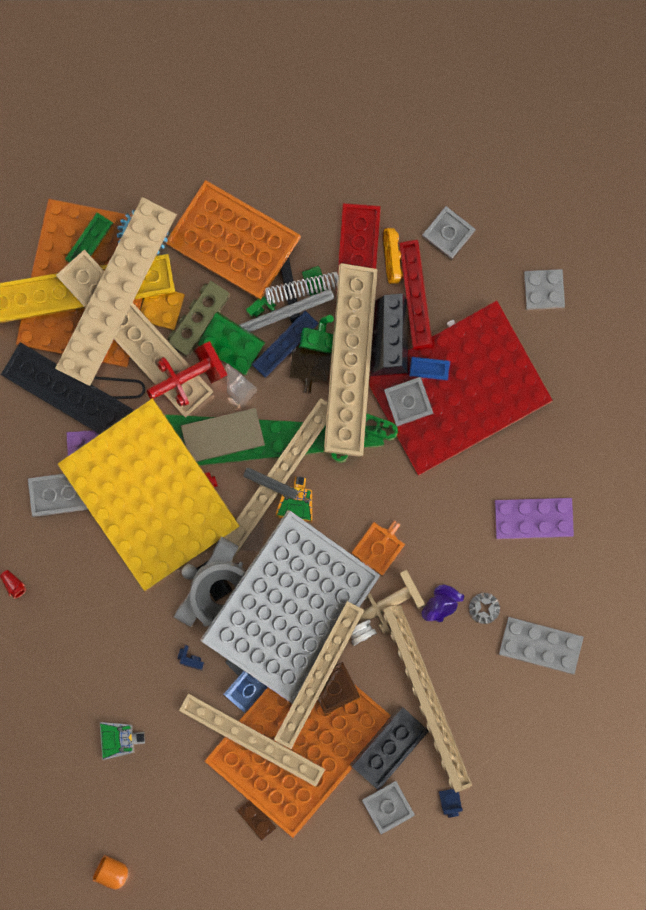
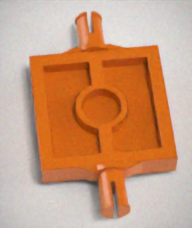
(379, 547)

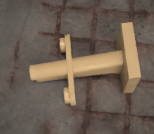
(394, 599)

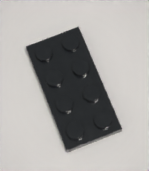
(389, 747)

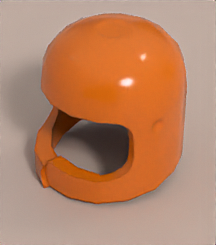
(110, 873)

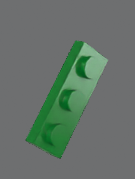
(91, 237)

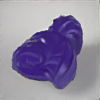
(442, 604)

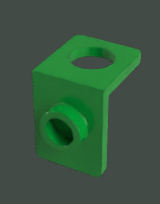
(312, 272)

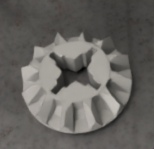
(483, 617)

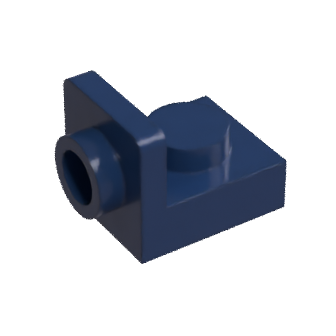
(192, 662)
(450, 803)

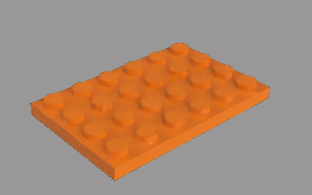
(233, 239)

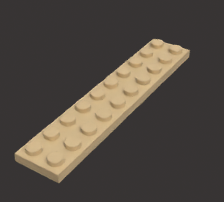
(116, 291)
(136, 334)
(350, 360)
(428, 699)

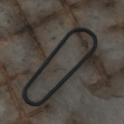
(125, 380)

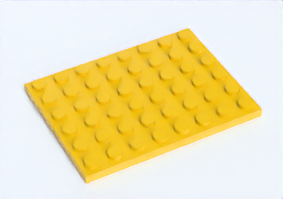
(148, 494)

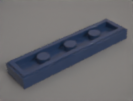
(284, 344)

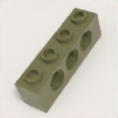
(186, 346)

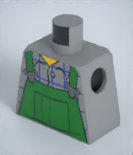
(118, 739)

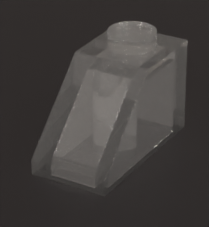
(238, 387)

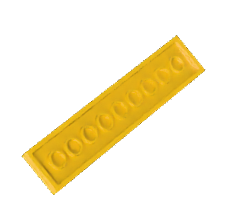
(49, 295)

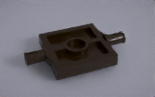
(309, 366)

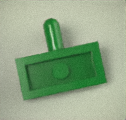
(318, 339)

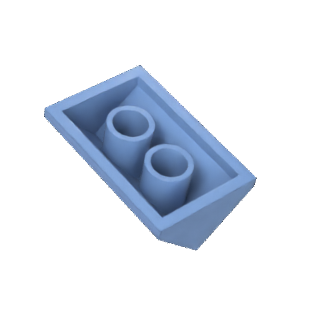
(245, 691)

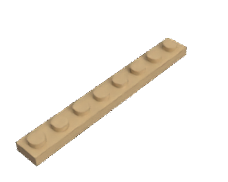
(319, 675)
(252, 740)

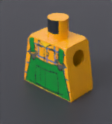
(300, 505)

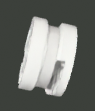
(362, 632)

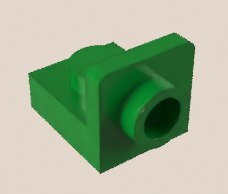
(258, 306)

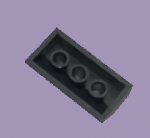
(390, 336)

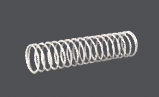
(305, 281)

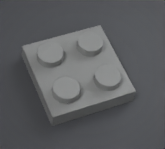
(448, 232)
(544, 289)
(408, 401)
(388, 807)

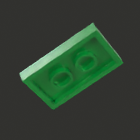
(232, 343)

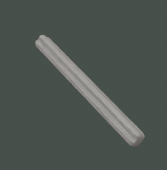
(288, 310)

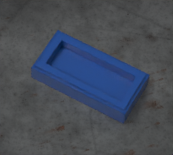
(429, 368)

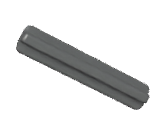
(270, 483)

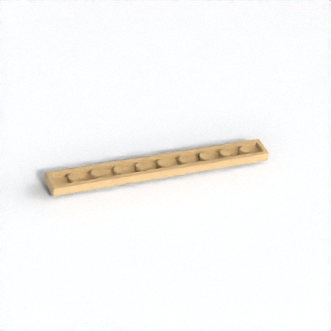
(281, 472)

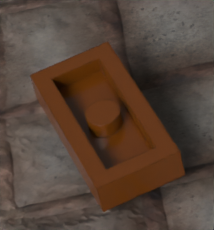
(256, 820)

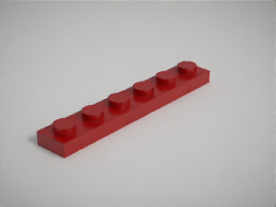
(416, 294)

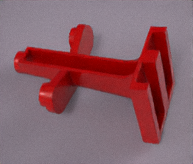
(208, 363)

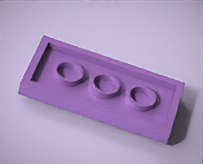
(534, 518)

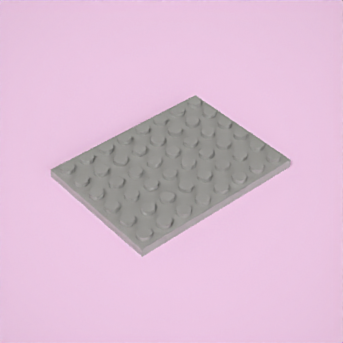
(288, 605)

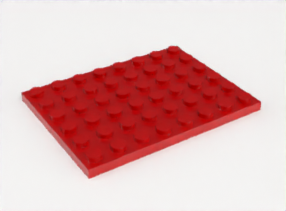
(485, 391)

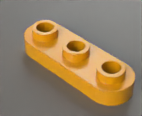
(392, 256)

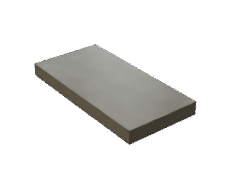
(223, 435)

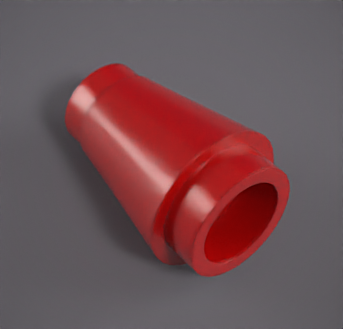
(13, 585)

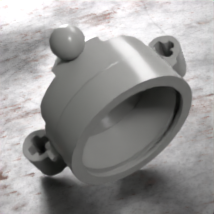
(198, 602)

